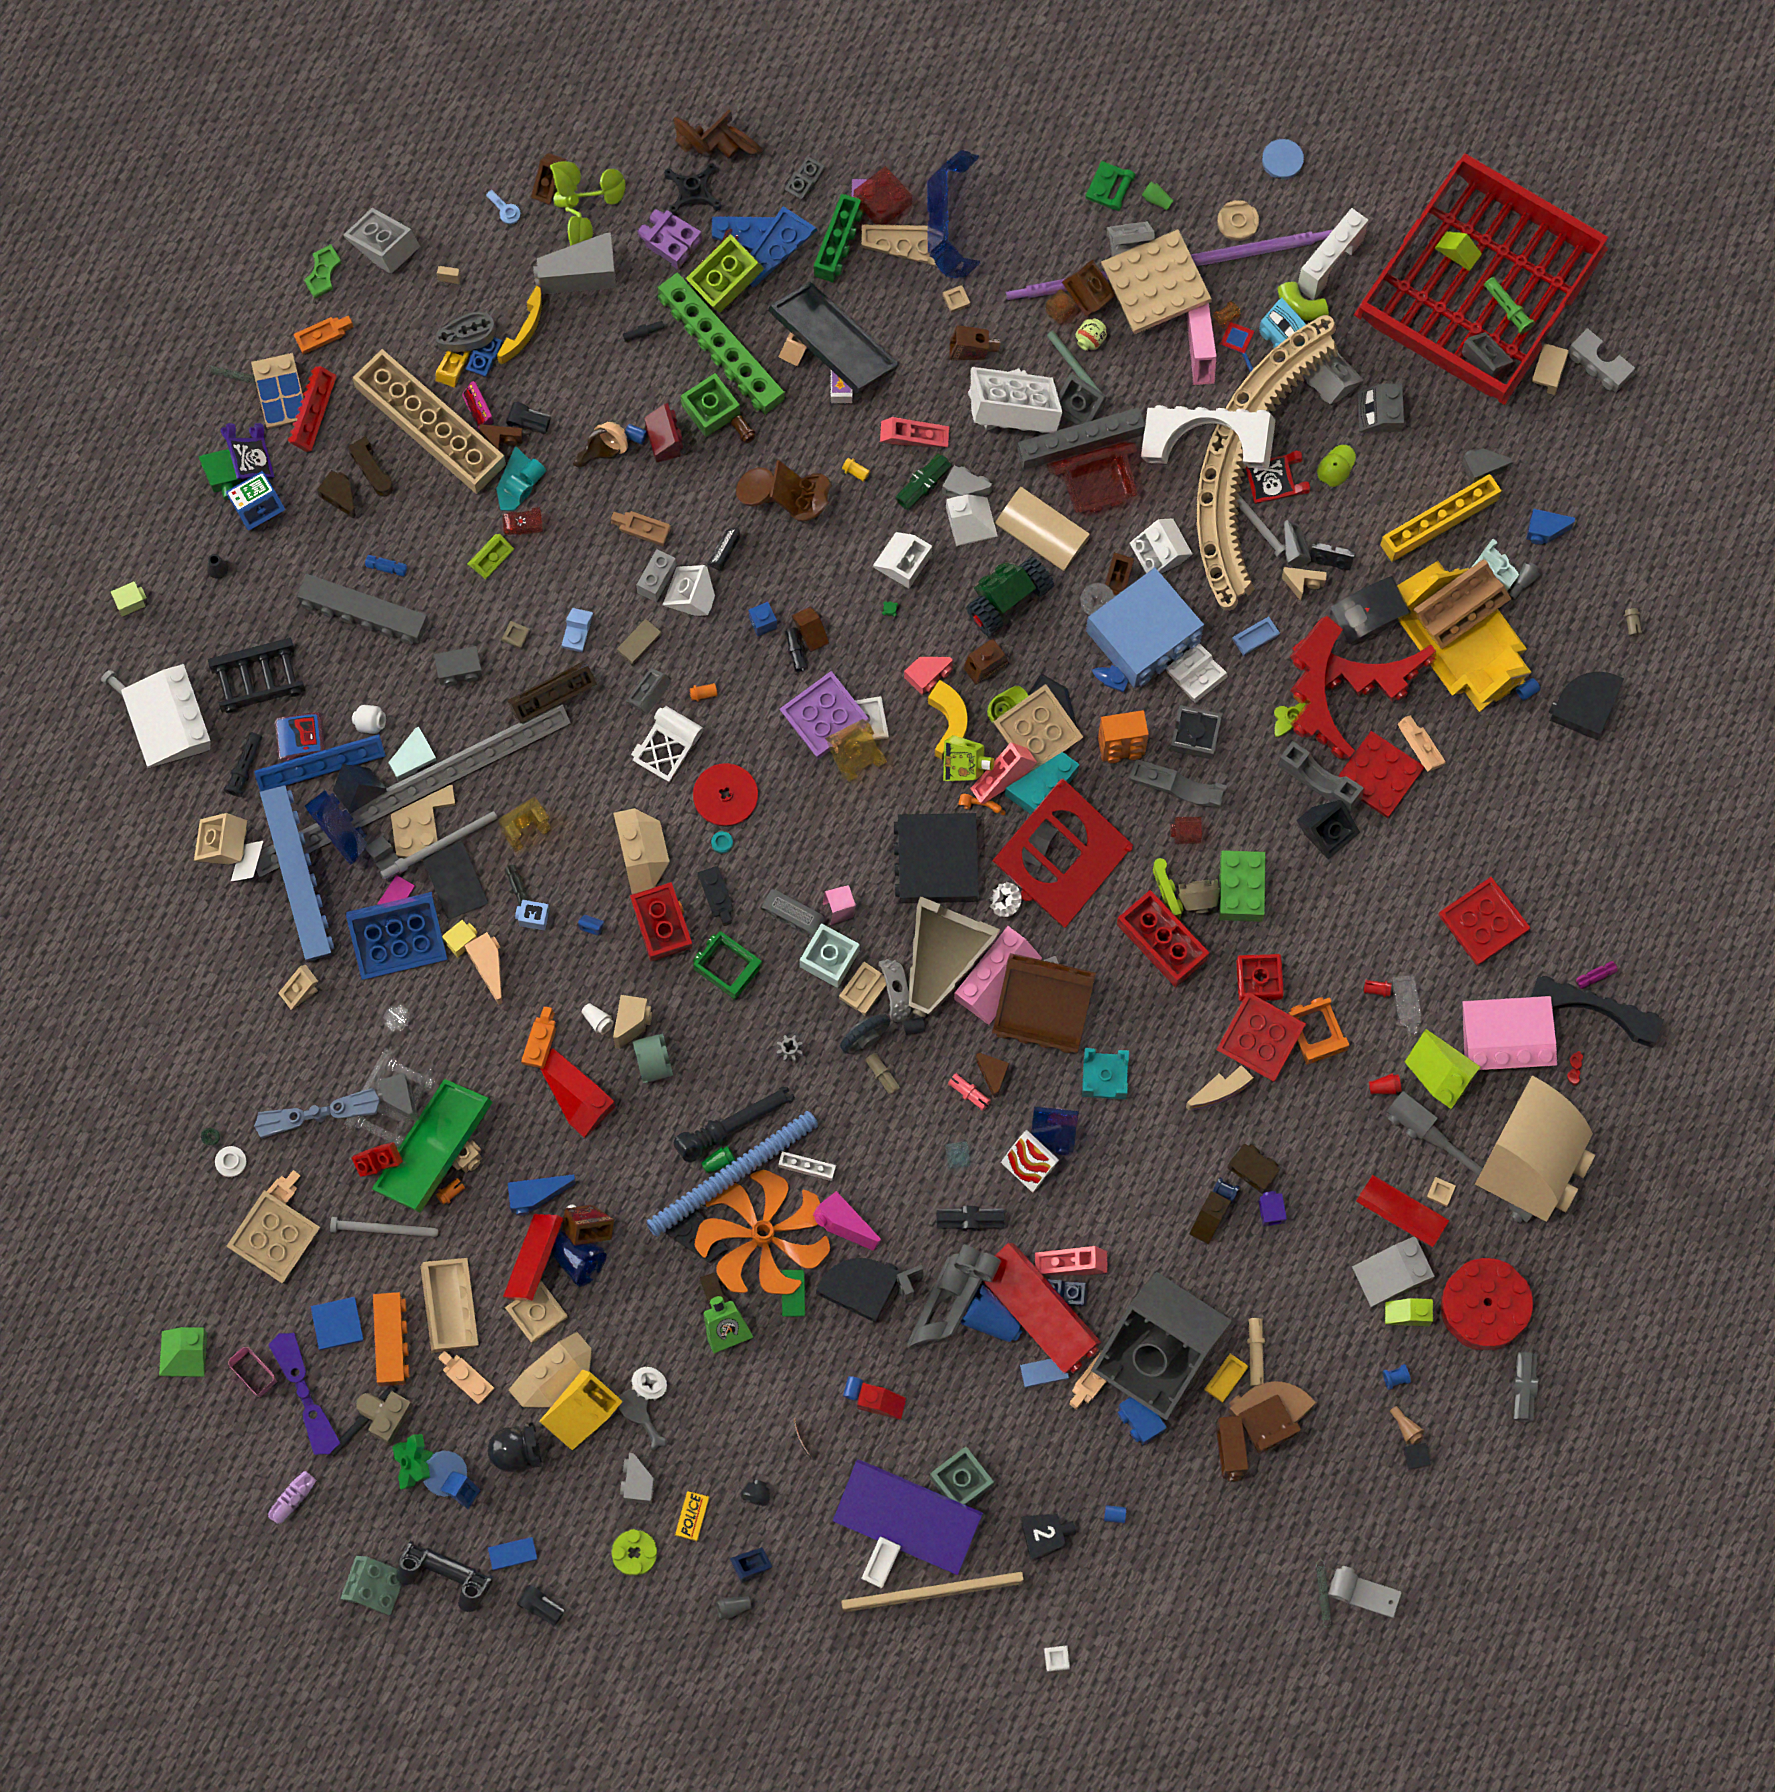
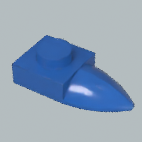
(1111, 677)

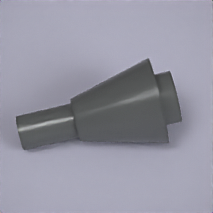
(1527, 575)

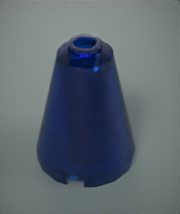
(578, 1260)

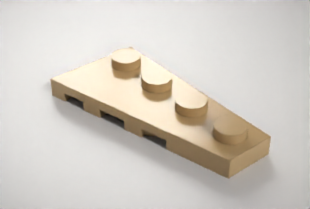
(899, 241)

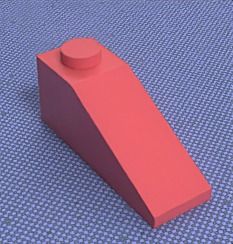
(913, 433)
(1008, 768)
(1072, 1261)

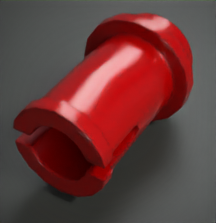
(1377, 988)

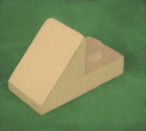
(1298, 577)
(299, 987)

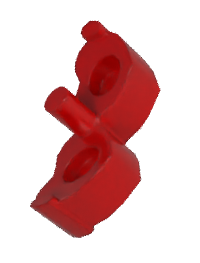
(1574, 1074)

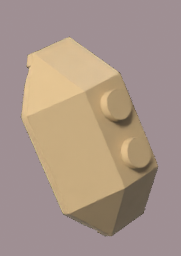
(642, 848)
(552, 1373)

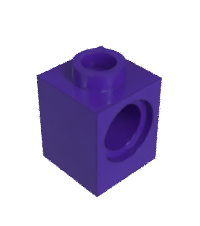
(1272, 1209)

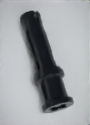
(242, 775)

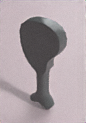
(635, 1410)

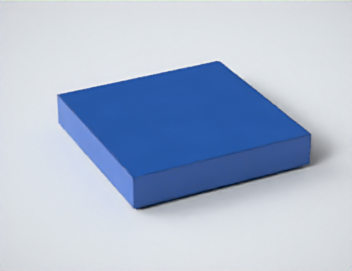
(337, 1323)

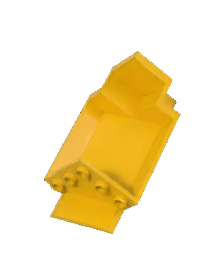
(1478, 662)

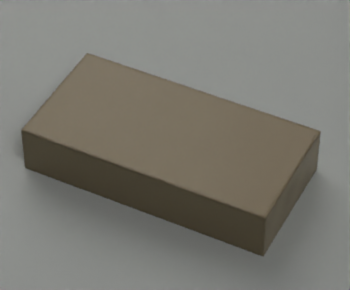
(639, 641)

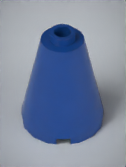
(991, 1316)

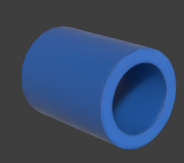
(635, 434)
(1528, 689)
(853, 1388)
(1115, 1514)

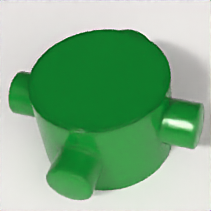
(890, 608)

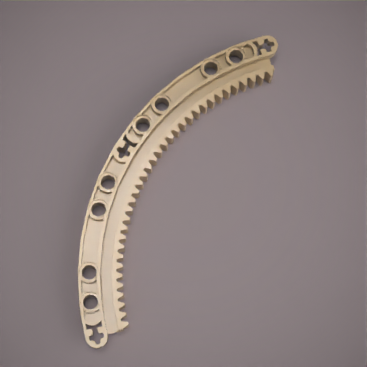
(1263, 388)

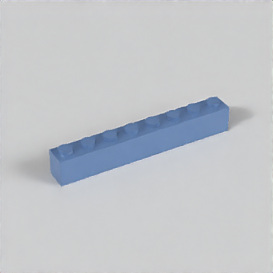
(295, 873)

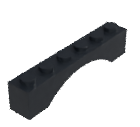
(1638, 1025)

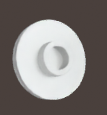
(230, 1161)

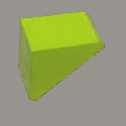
(1459, 249)

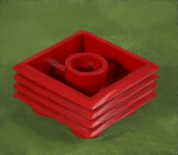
(1270, 969)

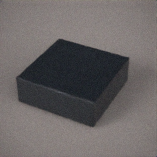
(1416, 1456)

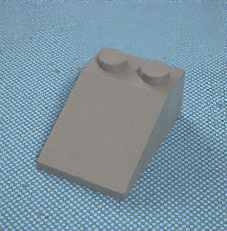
(382, 240)
(1393, 1271)

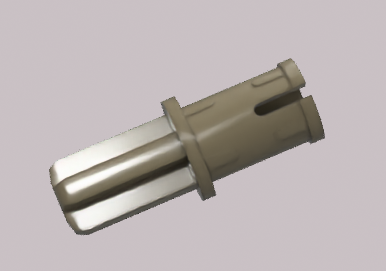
(882, 1073)

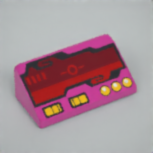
(477, 405)

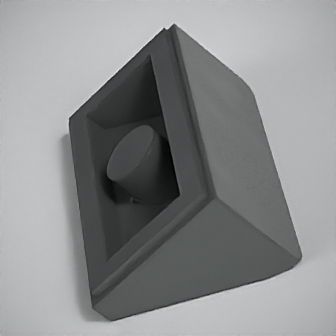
(649, 691)

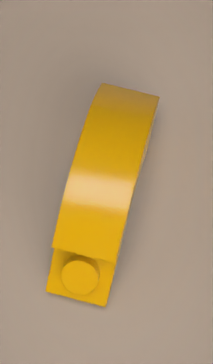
(952, 706)

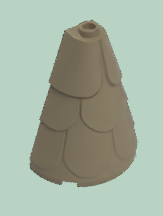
(943, 953)

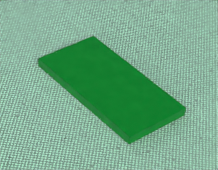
(433, 1145)

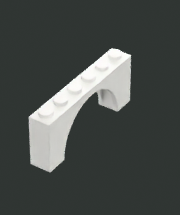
(1167, 425)

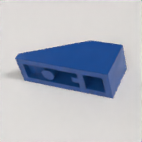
(532, 1194)

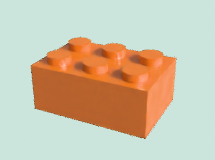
(1123, 736)

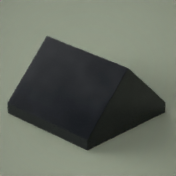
(357, 787)

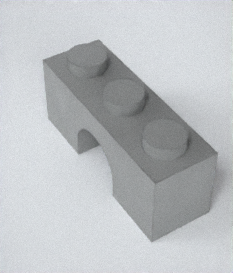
(1612, 374)

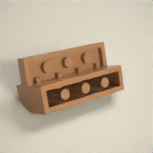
(1462, 604)

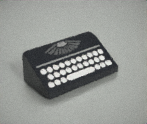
(724, 548)

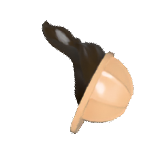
(604, 442)

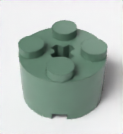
(652, 1058)

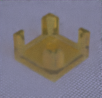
(854, 749)
(521, 817)

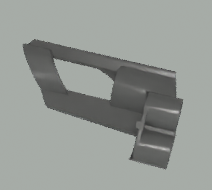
(961, 1277)

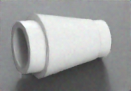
(597, 1018)

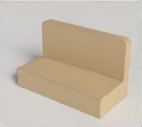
(1550, 367)

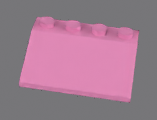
(1509, 1032)

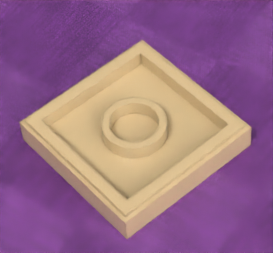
(538, 1315)

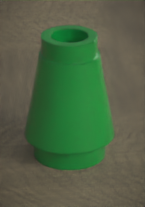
(718, 1160)

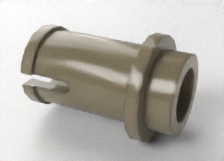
(1633, 622)

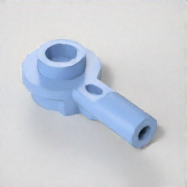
(508, 212)

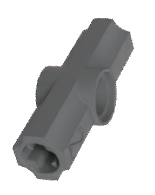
(1525, 1387)

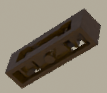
(552, 692)

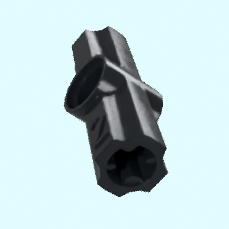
(970, 1218)

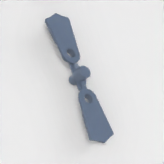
(354, 1105)

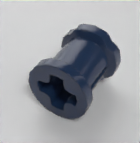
(1226, 1190)

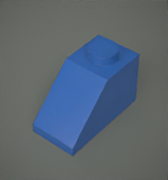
(1547, 526)

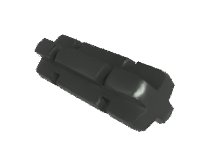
(516, 883)

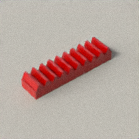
(312, 408)

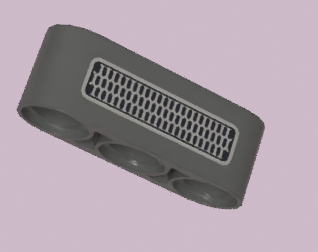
(792, 912)

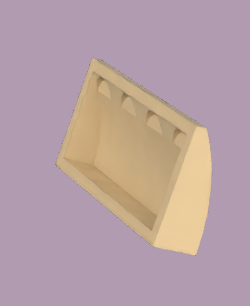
(1042, 528)
(449, 1305)

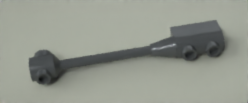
(1421, 1124)

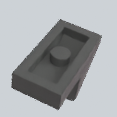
(382, 855)

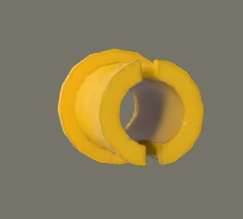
(855, 469)

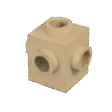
(468, 1157)

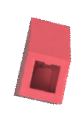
(927, 671)

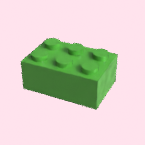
(1242, 886)

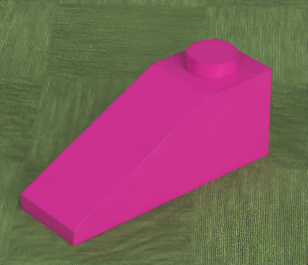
(842, 1220)

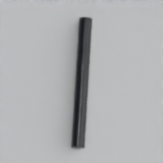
(359, 1423)

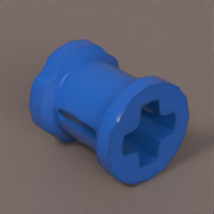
(1396, 1376)

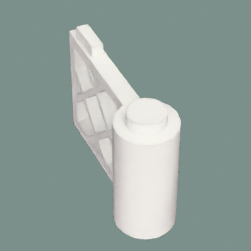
(676, 728)

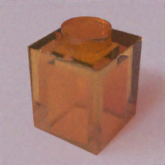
(1060, 306)

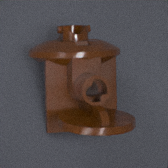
(720, 136)
(799, 496)

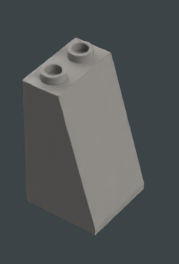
(577, 267)

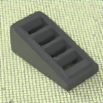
(1296, 548)

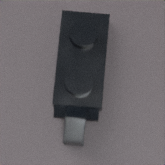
(716, 893)

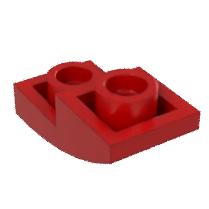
(377, 1158)

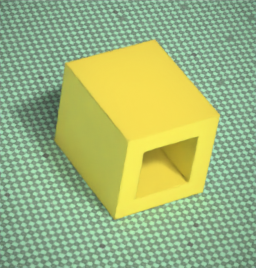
(459, 936)

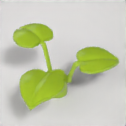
(566, 178)

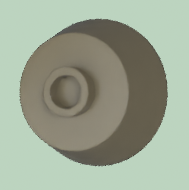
(1199, 895)

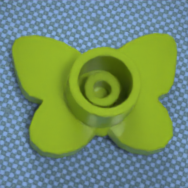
(1285, 717)

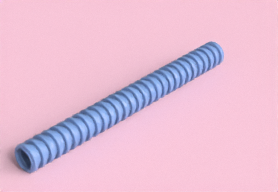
(732, 1173)

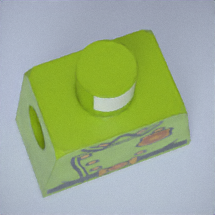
(964, 759)

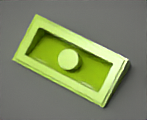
(491, 556)

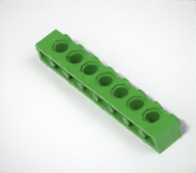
(676, 288)

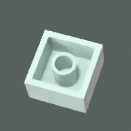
(829, 955)

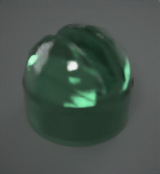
(208, 1140)

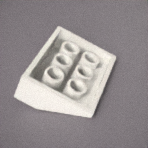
(1014, 400)
(166, 717)

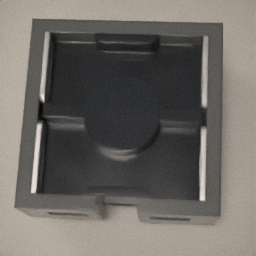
(1196, 732)

